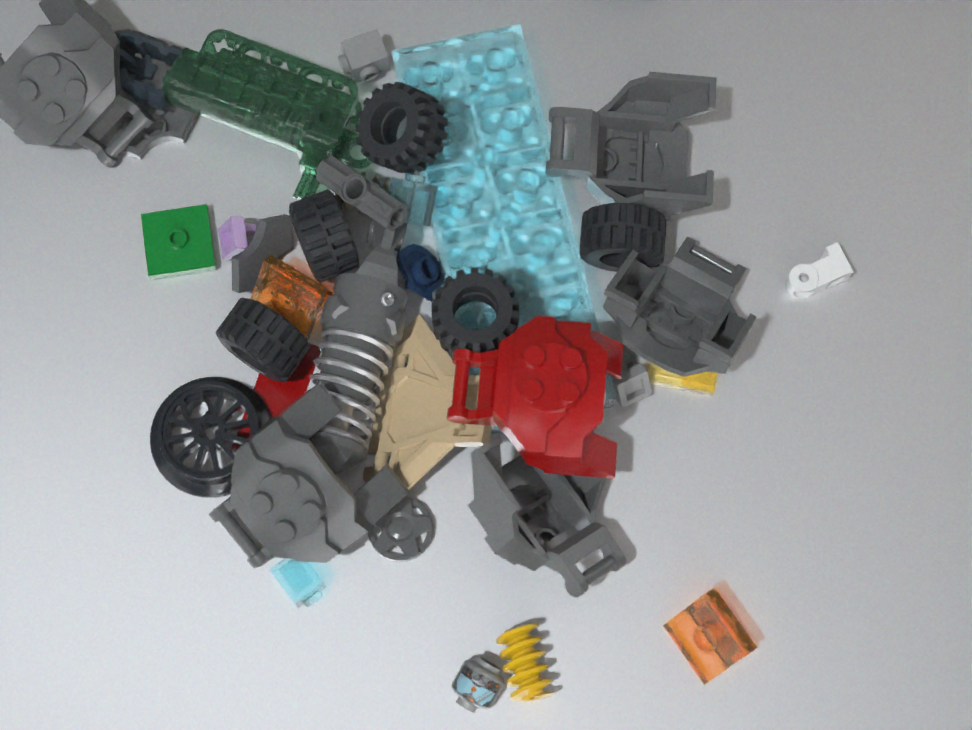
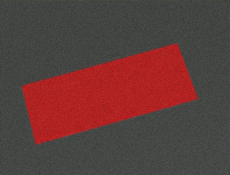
(281, 394)

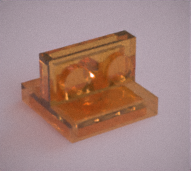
(290, 294)
(710, 636)

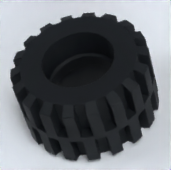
(381, 121)
(616, 229)
(324, 235)
(467, 289)
(263, 339)

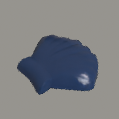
(419, 270)

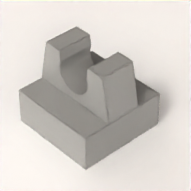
(633, 385)

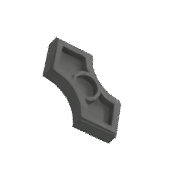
(168, 127)
(271, 237)

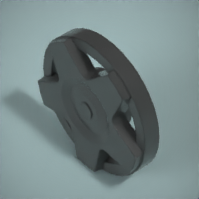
(401, 531)

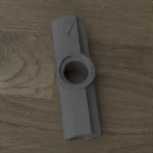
(373, 200)

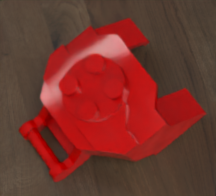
(545, 394)

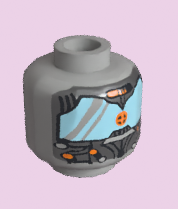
(477, 684)

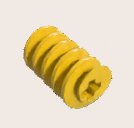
(524, 663)

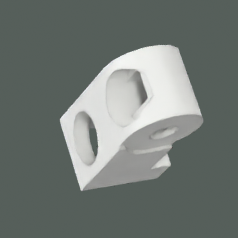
(819, 276)

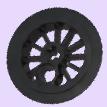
(184, 399)

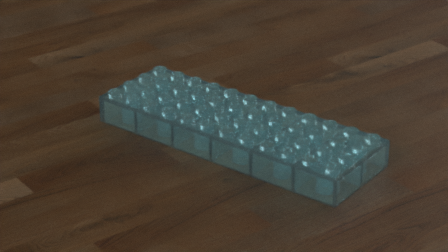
(493, 190)

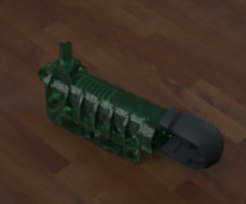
(250, 95)

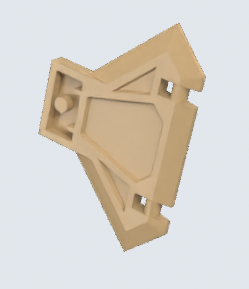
(414, 407)

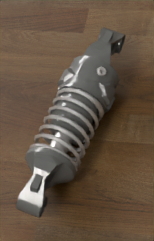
(359, 335)

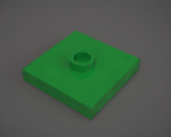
(178, 242)

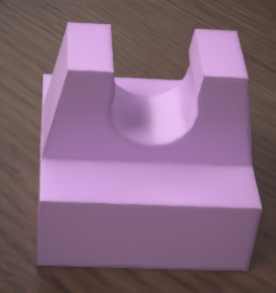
(233, 236)

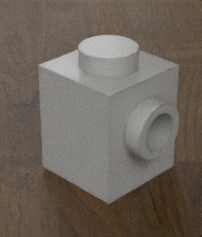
(364, 57)

